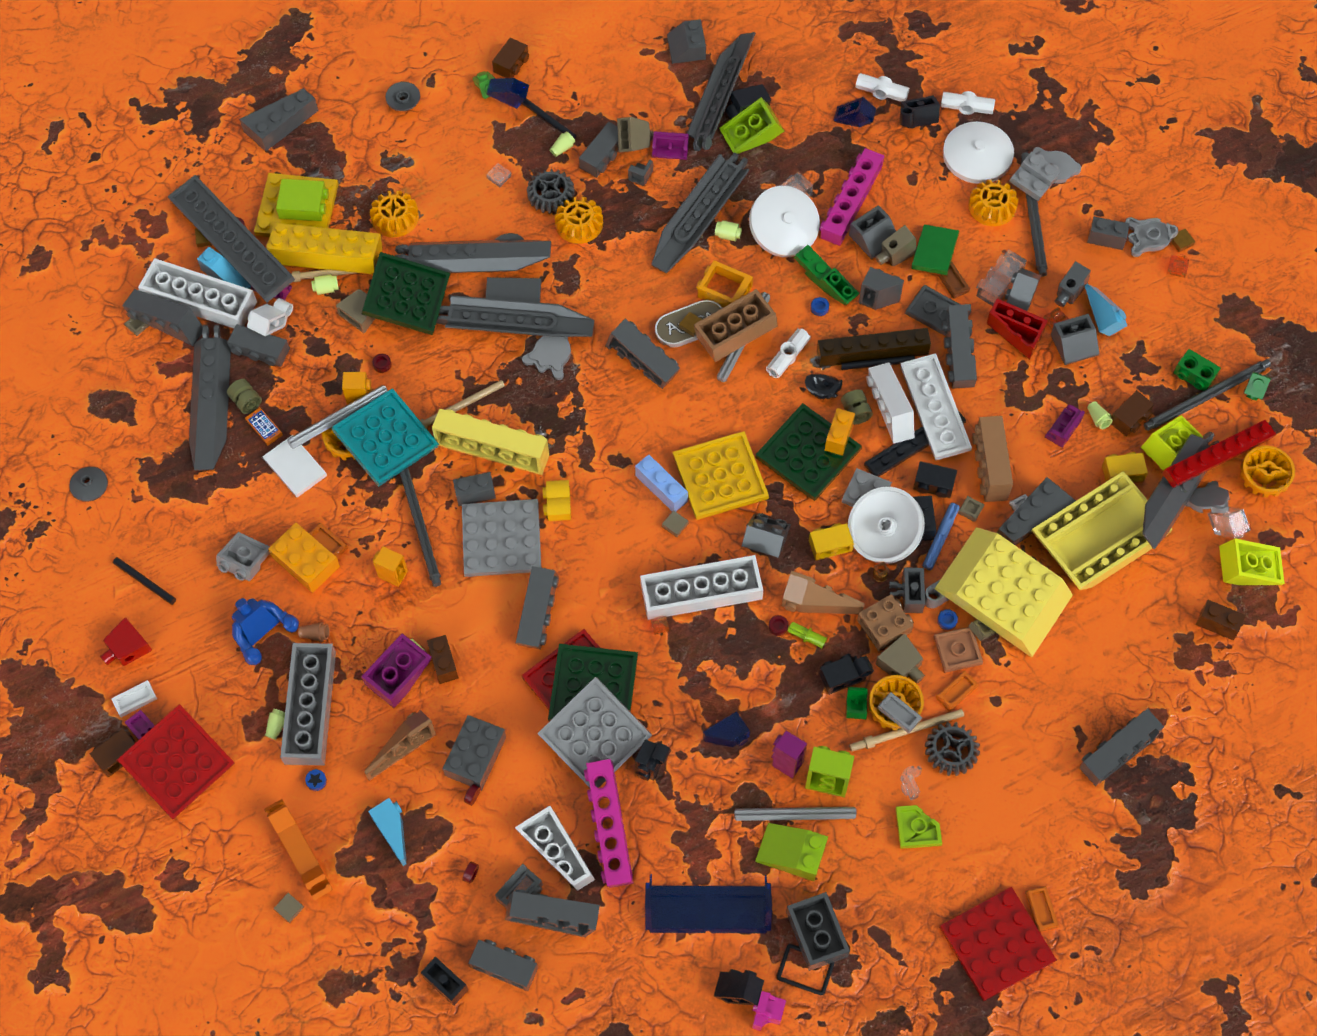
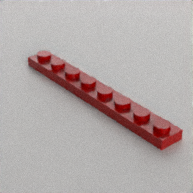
(1218, 453)

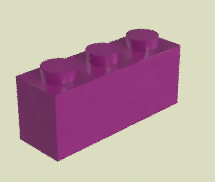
(788, 753)

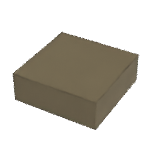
(136, 326)
(971, 508)
(675, 523)
(981, 630)
(288, 907)

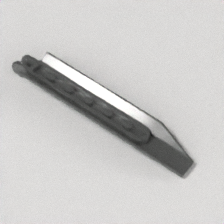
(718, 92)
(698, 211)
(476, 255)
(514, 317)
(209, 399)
(1168, 502)

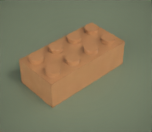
(735, 325)
(993, 459)

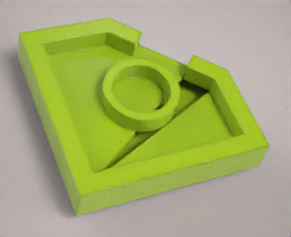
(917, 828)

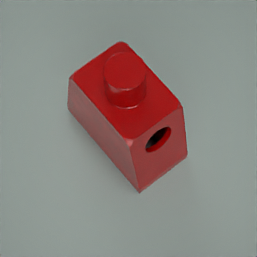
(124, 644)

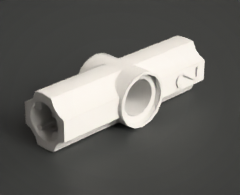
(882, 87)
(967, 103)
(782, 360)

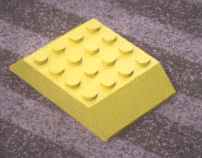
(1097, 532)
(1005, 589)

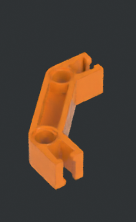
(298, 849)

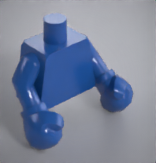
(254, 621)

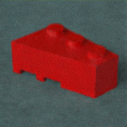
(1017, 326)

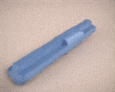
(941, 536)

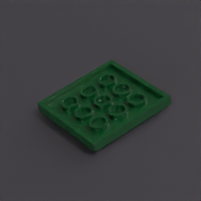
(406, 293)
(800, 454)
(580, 665)

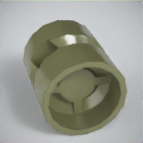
(244, 396)
(856, 402)

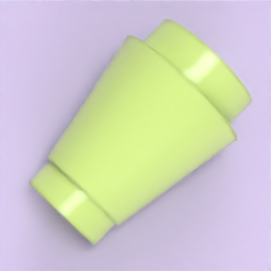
(562, 144)
(1099, 415)
(275, 724)

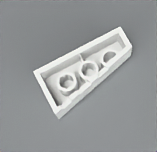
(891, 402)
(552, 841)

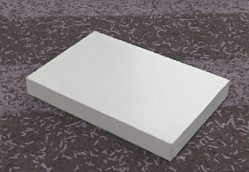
(294, 467)

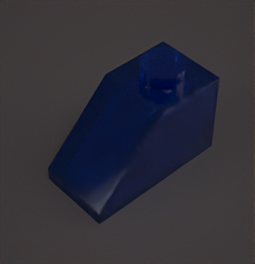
(508, 91)
(855, 113)
(728, 732)

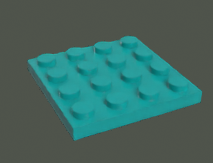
(385, 437)

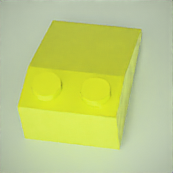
(1168, 441)
(1251, 563)

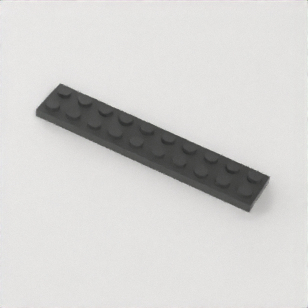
(231, 238)

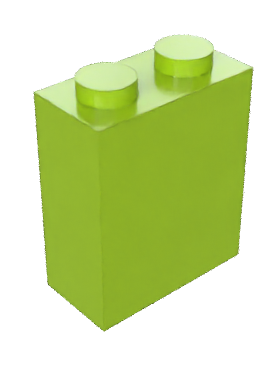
(302, 200)

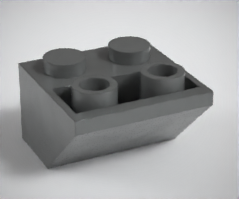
(872, 230)
(880, 289)
(1075, 339)
(766, 534)

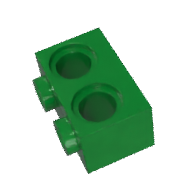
(1198, 367)

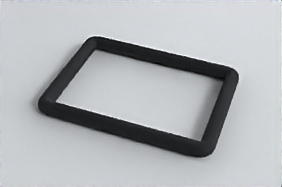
(822, 992)

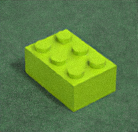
(829, 771)

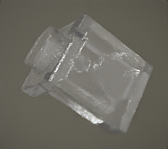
(908, 784)

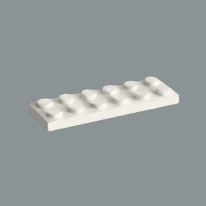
(935, 407)

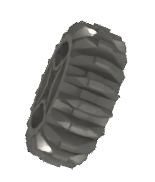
(550, 186)
(946, 734)

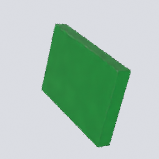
(935, 249)

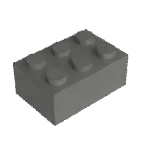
(474, 752)
(817, 931)

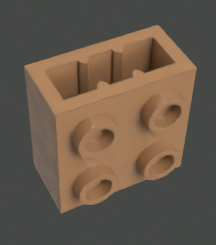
(885, 622)

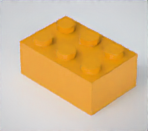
(304, 557)

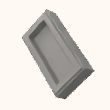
(899, 712)

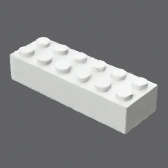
(203, 294)
(701, 587)

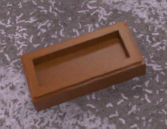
(954, 282)

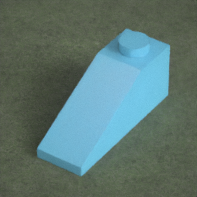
(218, 267)
(1106, 313)
(390, 823)

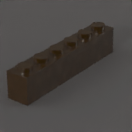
(873, 346)

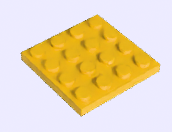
(268, 214)
(720, 475)

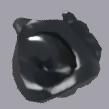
(823, 385)

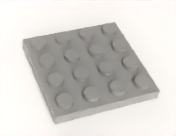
(501, 537)
(593, 730)

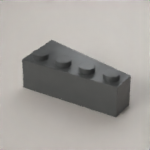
(279, 119)
(164, 315)
(959, 346)
(642, 353)
(1038, 507)
(537, 607)
(1121, 747)
(552, 913)

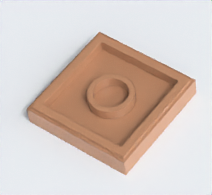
(958, 649)

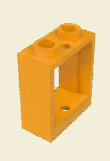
(716, 267)

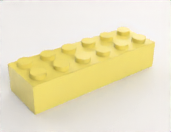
(491, 441)

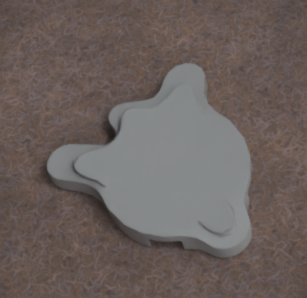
(1064, 162)
(1149, 235)
(549, 354)
(1211, 498)

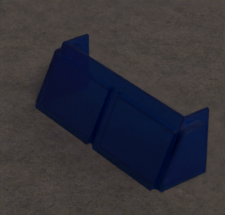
(708, 908)

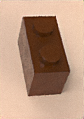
(510, 58)
(1132, 413)
(1220, 619)
(442, 659)
(109, 751)

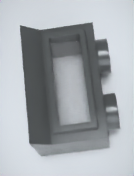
(521, 880)

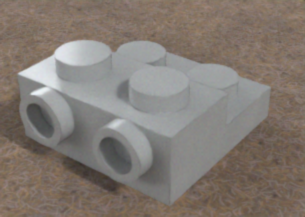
(1035, 175)
(242, 557)

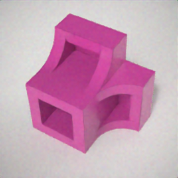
(768, 1010)

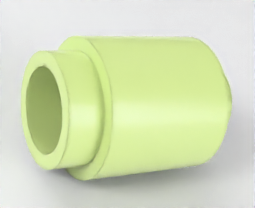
(728, 230)
(325, 284)

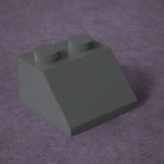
(687, 42)

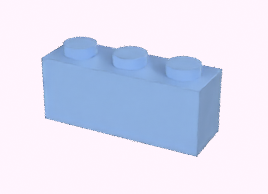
(661, 483)

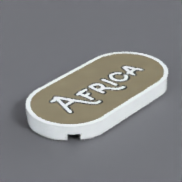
(667, 326)

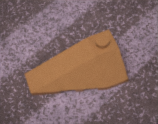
(807, 597)
(408, 737)

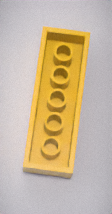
(325, 248)

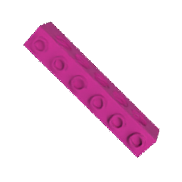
(835, 232)
(623, 874)

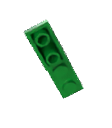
(826, 278)

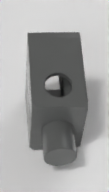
(1072, 284)

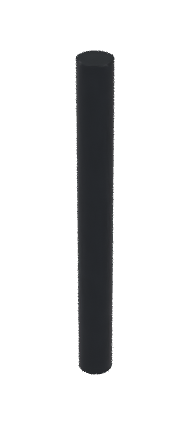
(547, 117)
(875, 362)
(145, 581)

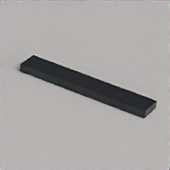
(899, 453)

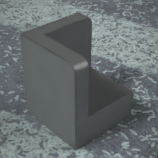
(640, 173)

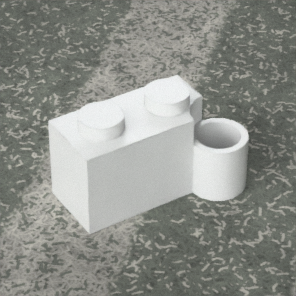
(270, 318)

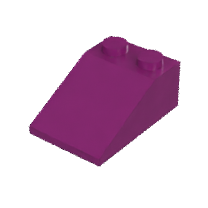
(396, 670)

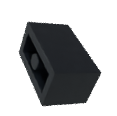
(935, 480)
(444, 981)
(739, 987)

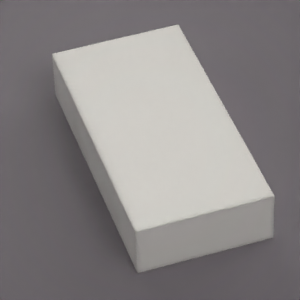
(134, 698)

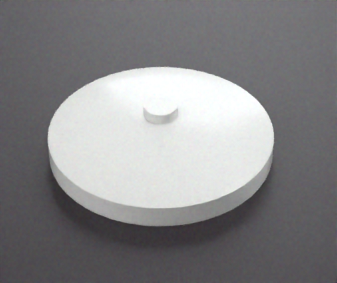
(978, 152)
(784, 221)
(886, 525)

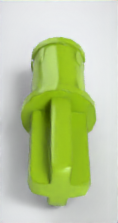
(807, 634)

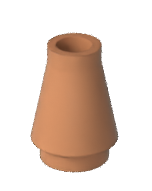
(315, 631)

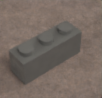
(600, 151)
(257, 346)
(503, 964)

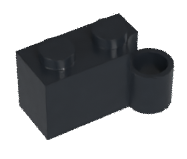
(744, 98)
(919, 112)
(926, 505)
(845, 672)
(650, 759)

